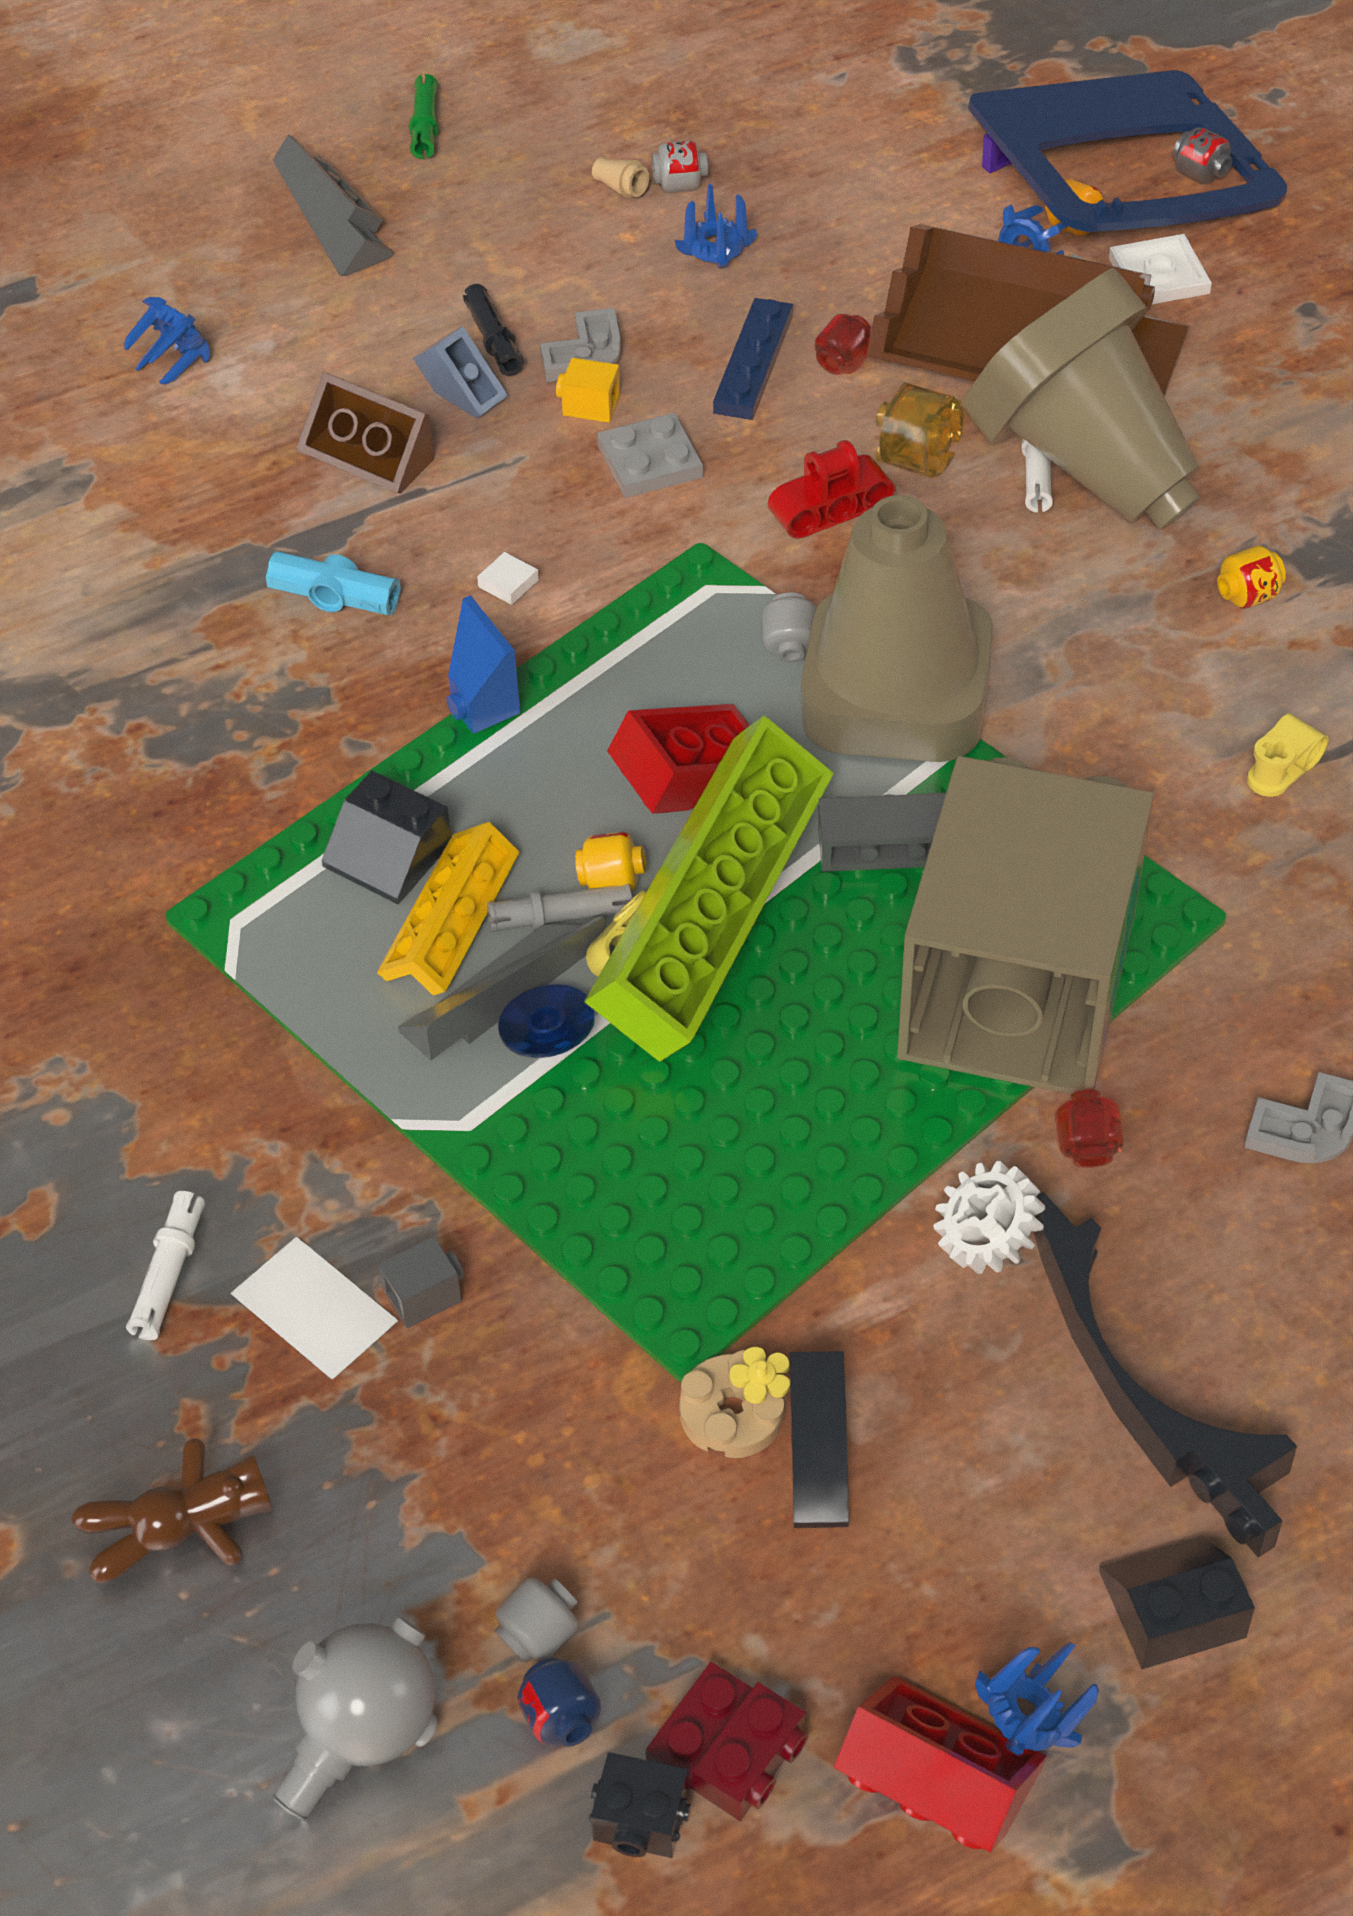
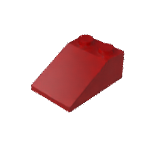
(674, 752)

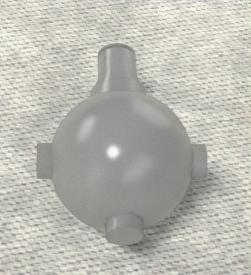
(361, 1703)

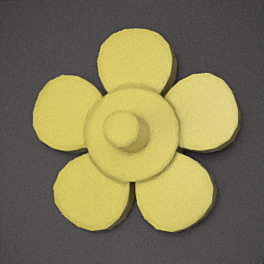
(761, 1375)

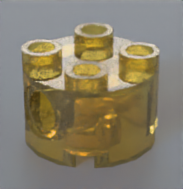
(919, 430)

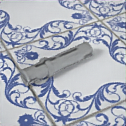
(557, 907)

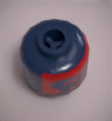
(559, 1701)

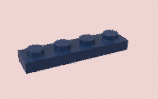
(753, 359)

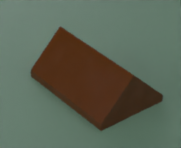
(367, 434)

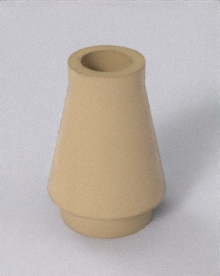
(623, 176)

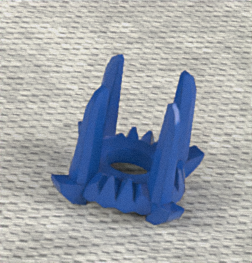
(1023, 224)
(723, 250)
(175, 330)
(1046, 1724)

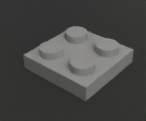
(649, 455)

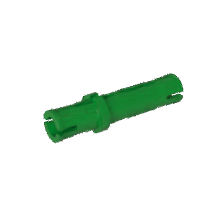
(423, 123)

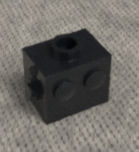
(639, 1806)

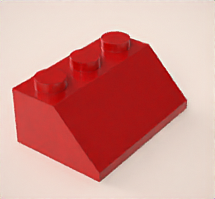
(938, 1763)

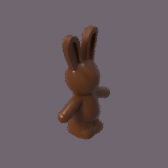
(169, 1516)

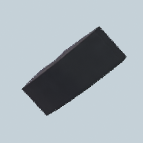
(819, 1440)

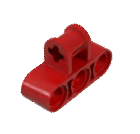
(832, 491)

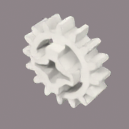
(989, 1217)

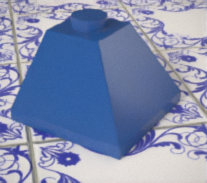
(481, 671)

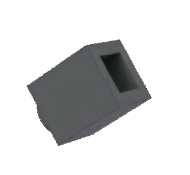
(421, 1281)

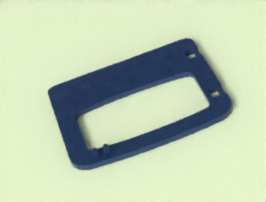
(1112, 107)

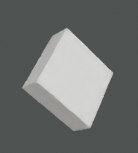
(508, 578)

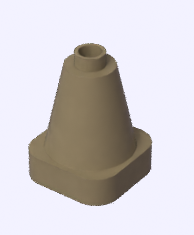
(1091, 403)
(897, 647)

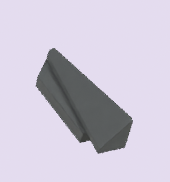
(332, 208)
(481, 999)

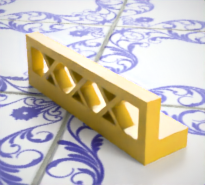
(450, 908)

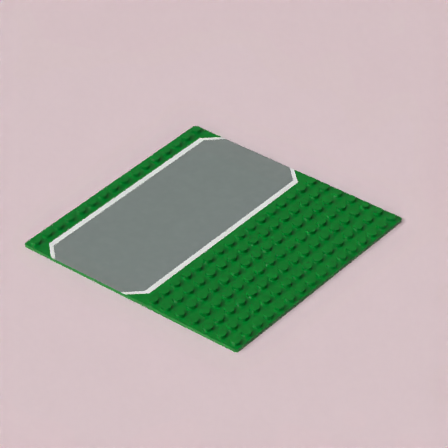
(760, 1148)

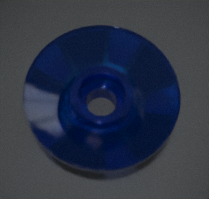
(546, 1021)

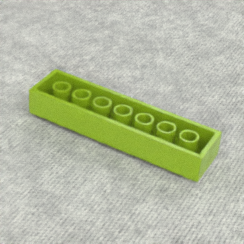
(709, 890)

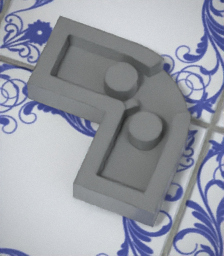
(596, 341)
(1308, 1134)

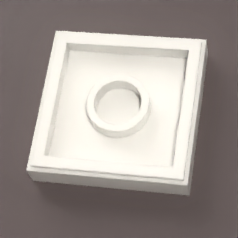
(1171, 263)

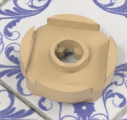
(720, 1429)

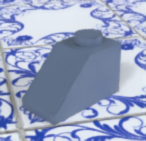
(460, 373)

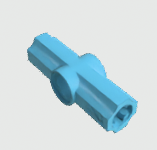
(333, 583)

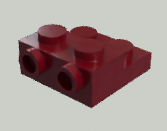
(730, 1740)

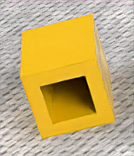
(589, 389)

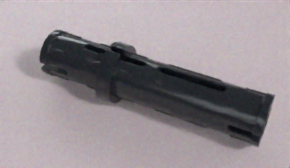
(497, 338)

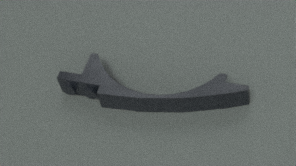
(1220, 1463)

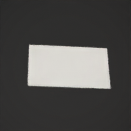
(314, 1307)

